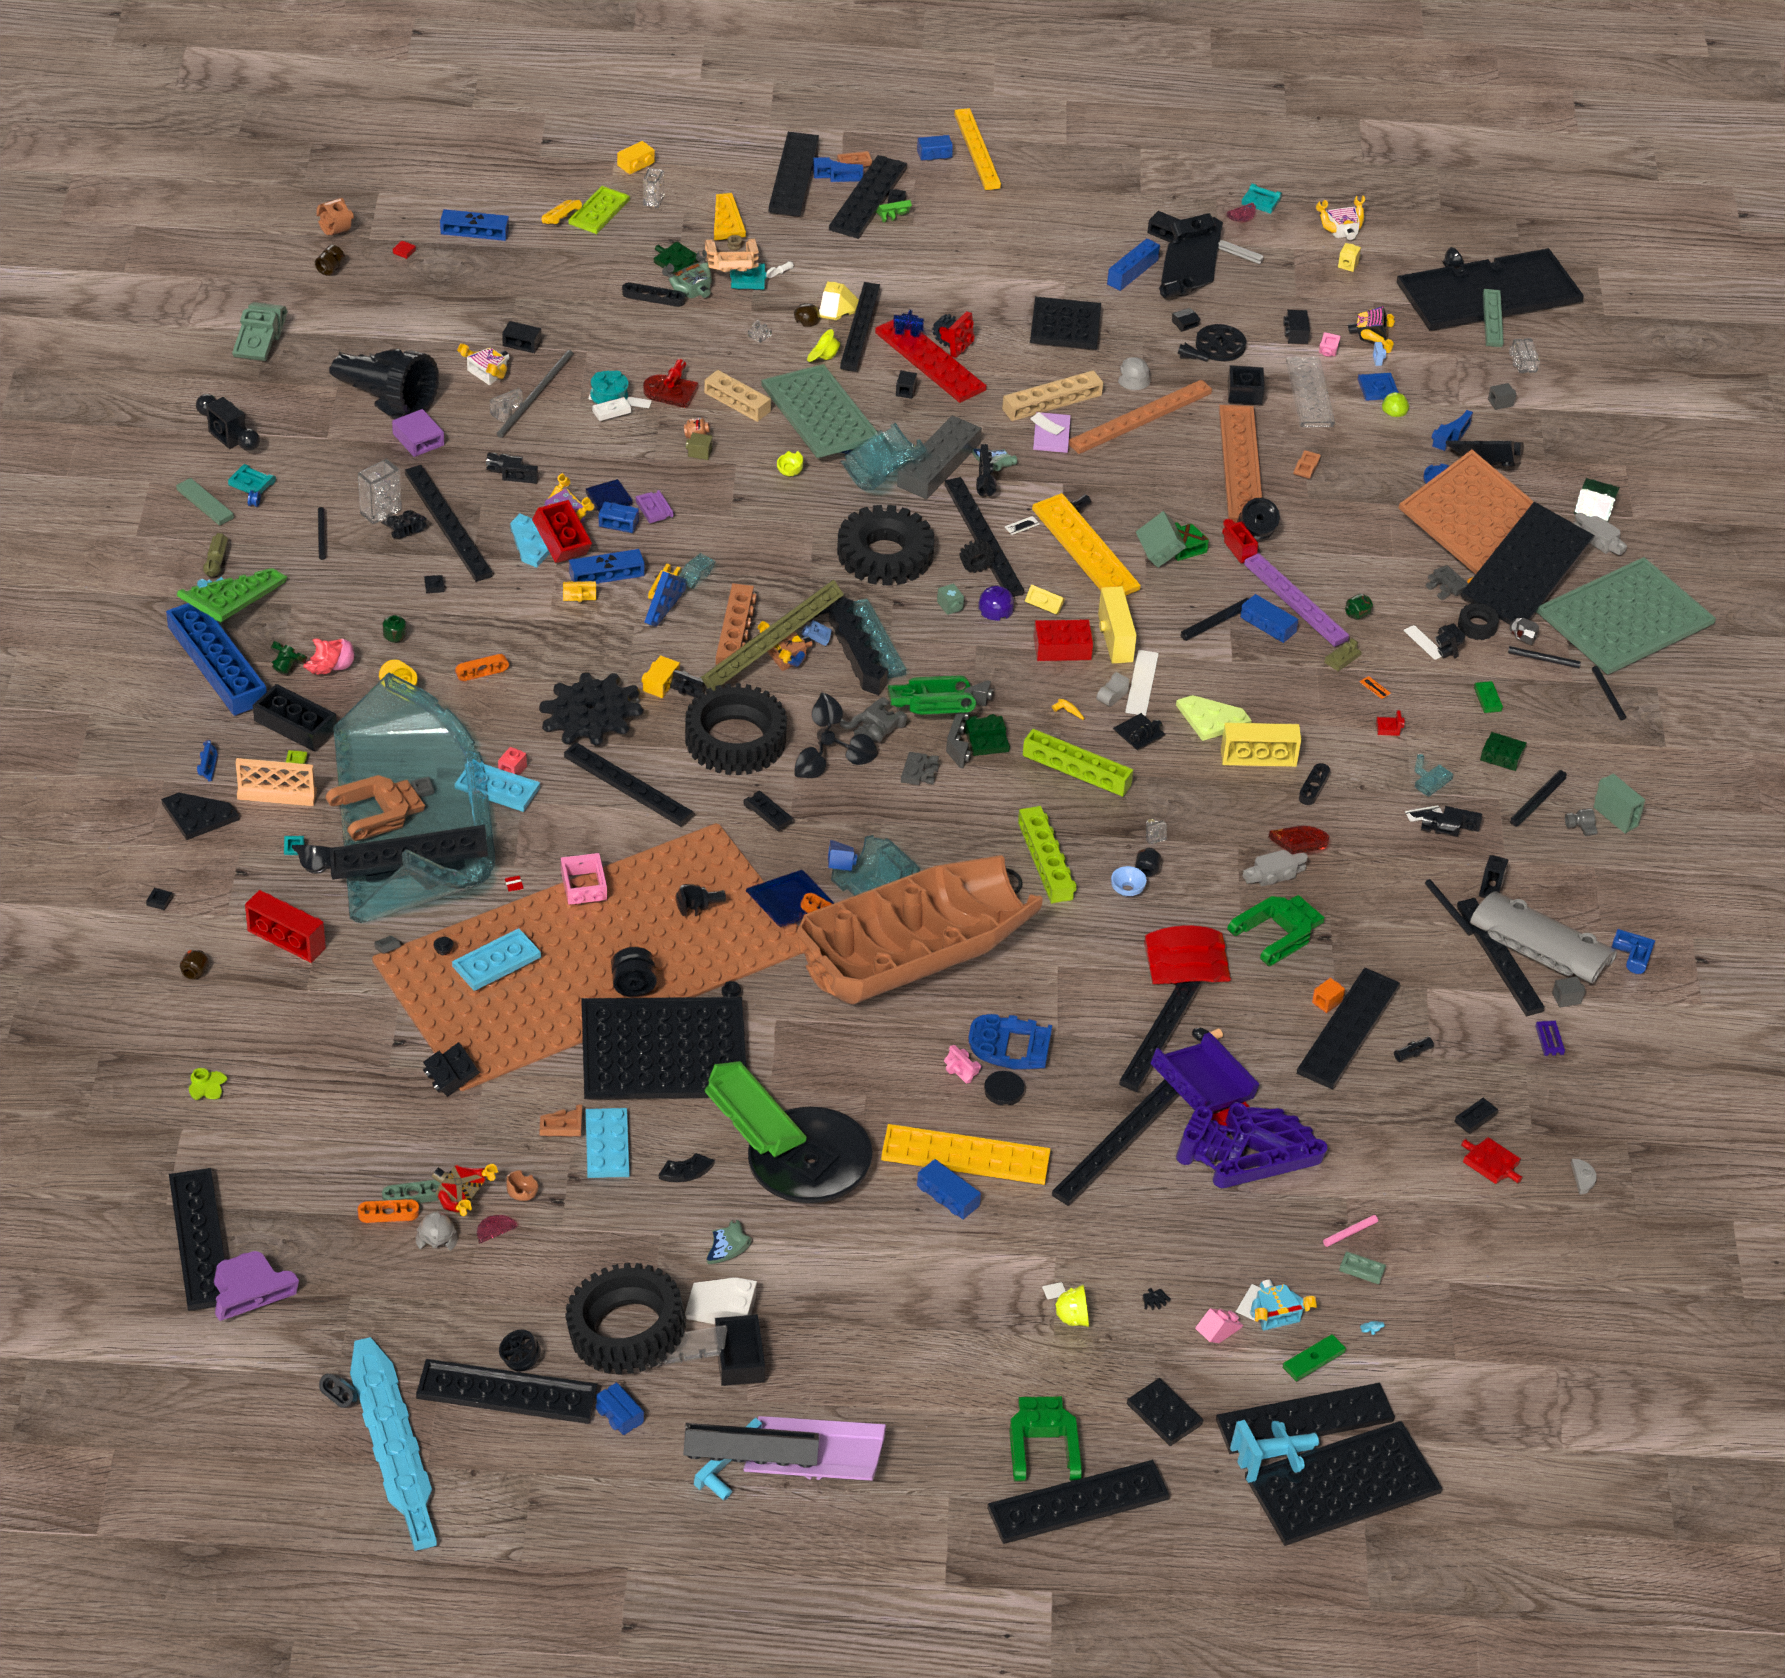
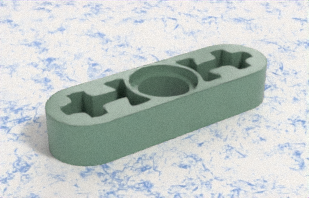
(427, 1186)

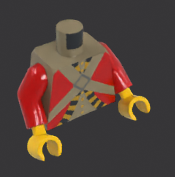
(461, 1186)

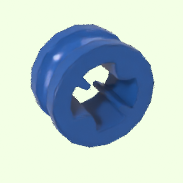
(254, 498)

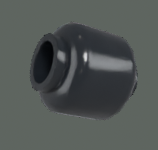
(1148, 861)

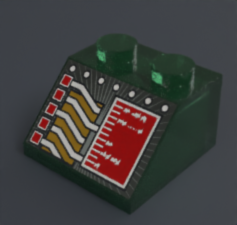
(1597, 499)

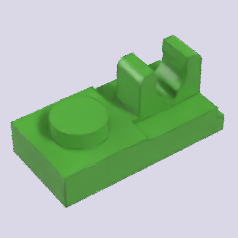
(893, 208)

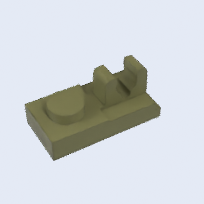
(1343, 656)

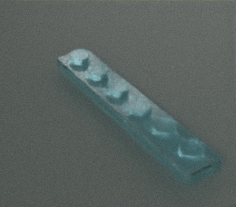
(879, 639)

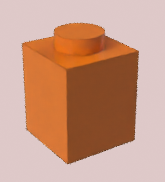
(1328, 995)

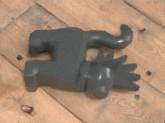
(876, 721)

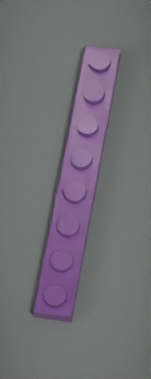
(1296, 600)

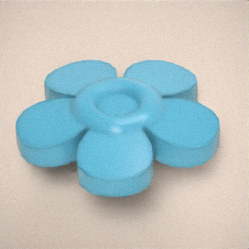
(1372, 1326)

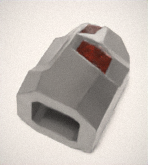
(1524, 630)

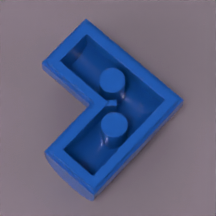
(1638, 947)

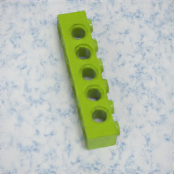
(1077, 762)
(1046, 854)

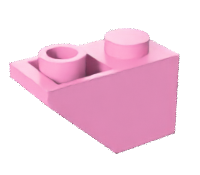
(1218, 1325)

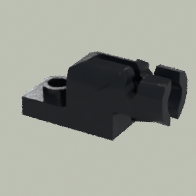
(512, 468)
(1451, 821)

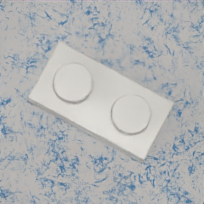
(611, 409)

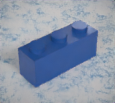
(1269, 618)
(948, 1189)

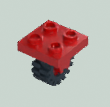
(955, 333)

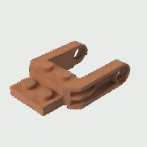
(395, 799)

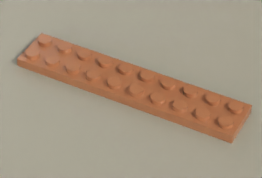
(1239, 457)

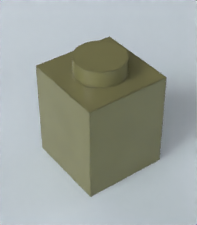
(699, 446)

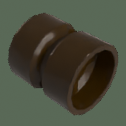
(329, 260)

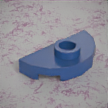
(1432, 471)

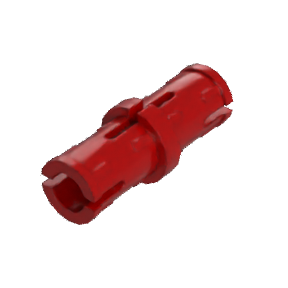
(675, 373)

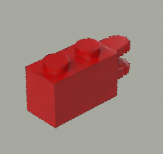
(1239, 540)

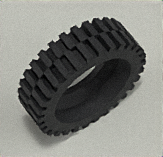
(735, 704)
(617, 1289)

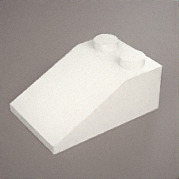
(721, 1299)

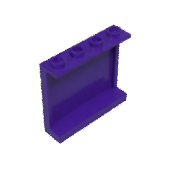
(1206, 1074)

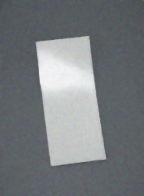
(1046, 424)

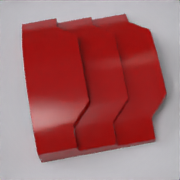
(1186, 955)

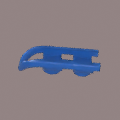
(207, 759)

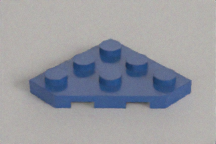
(666, 595)

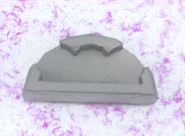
(1584, 1175)

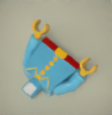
(1279, 1306)

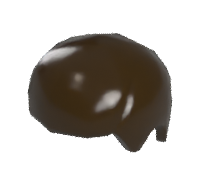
(807, 314)

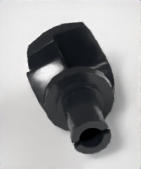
(697, 898)

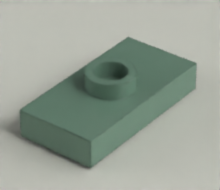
(1362, 1267)

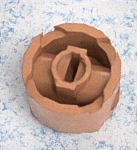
(334, 216)

